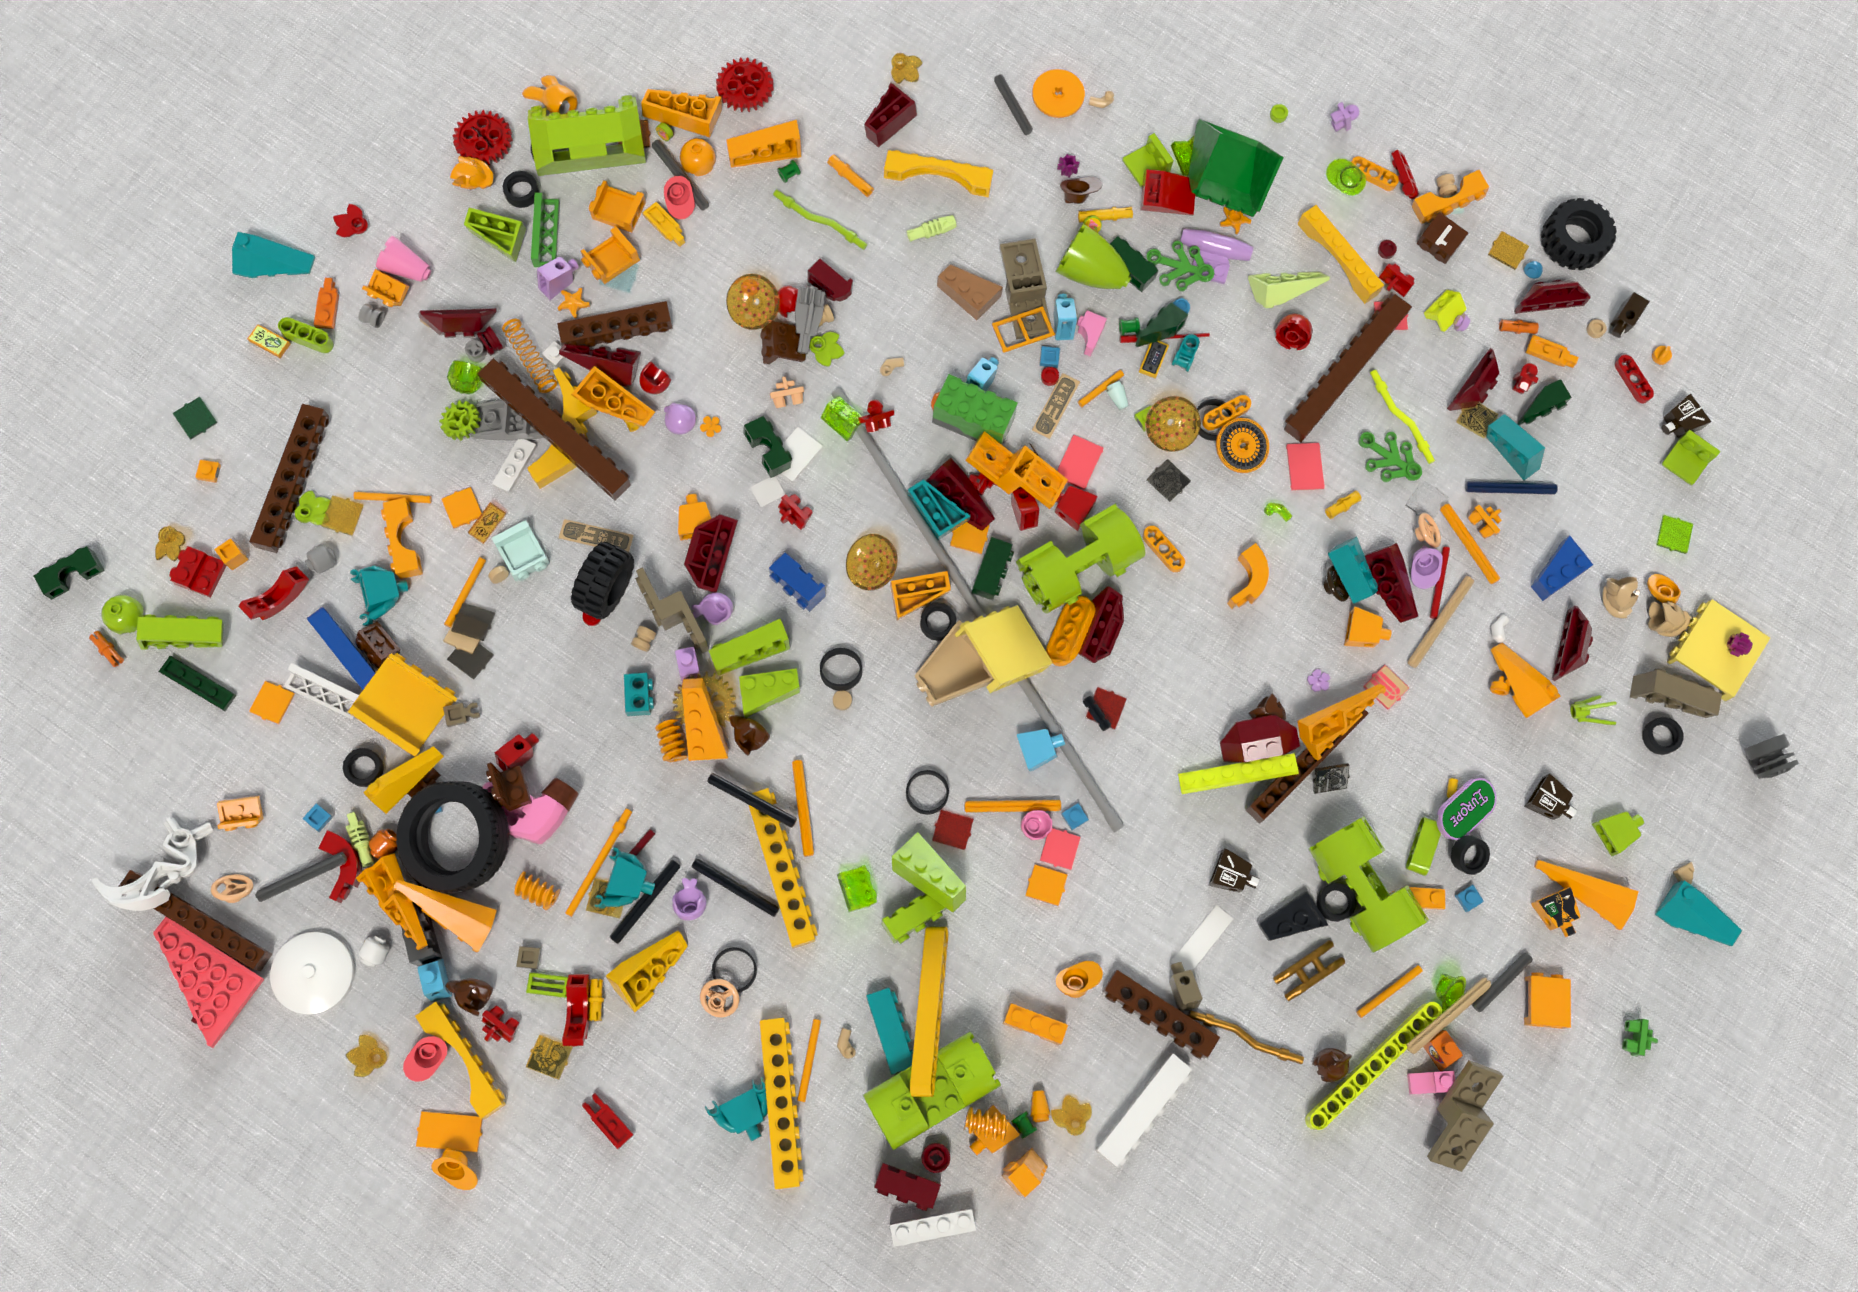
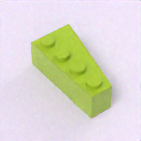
(179, 632)
(750, 647)
(929, 873)
(912, 918)

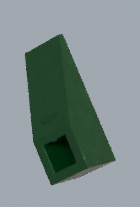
(1165, 325)
(1549, 398)

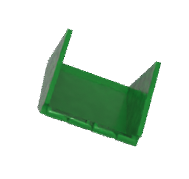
(1231, 168)

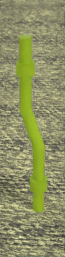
(790, 203)

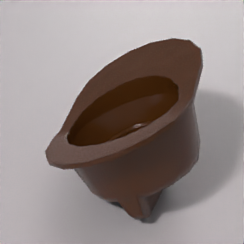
(1078, 189)

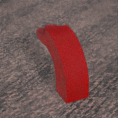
(279, 596)
(349, 871)
(577, 1010)

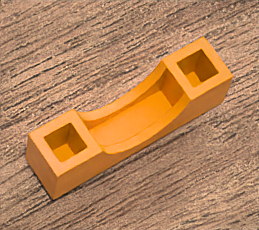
(1471, 188)
(397, 516)

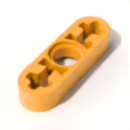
(1380, 170)
(1228, 405)
(1164, 541)

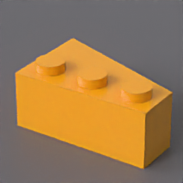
(918, 591)

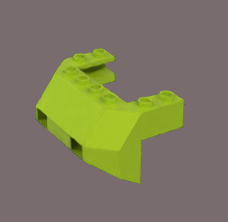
(586, 138)

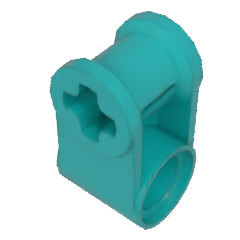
(1185, 355)

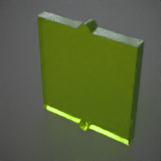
(1674, 534)

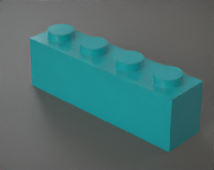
(890, 1031)

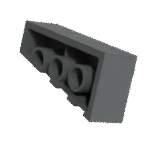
(431, 951)

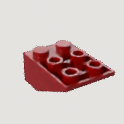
(1167, 193)

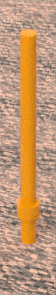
(618, 828)

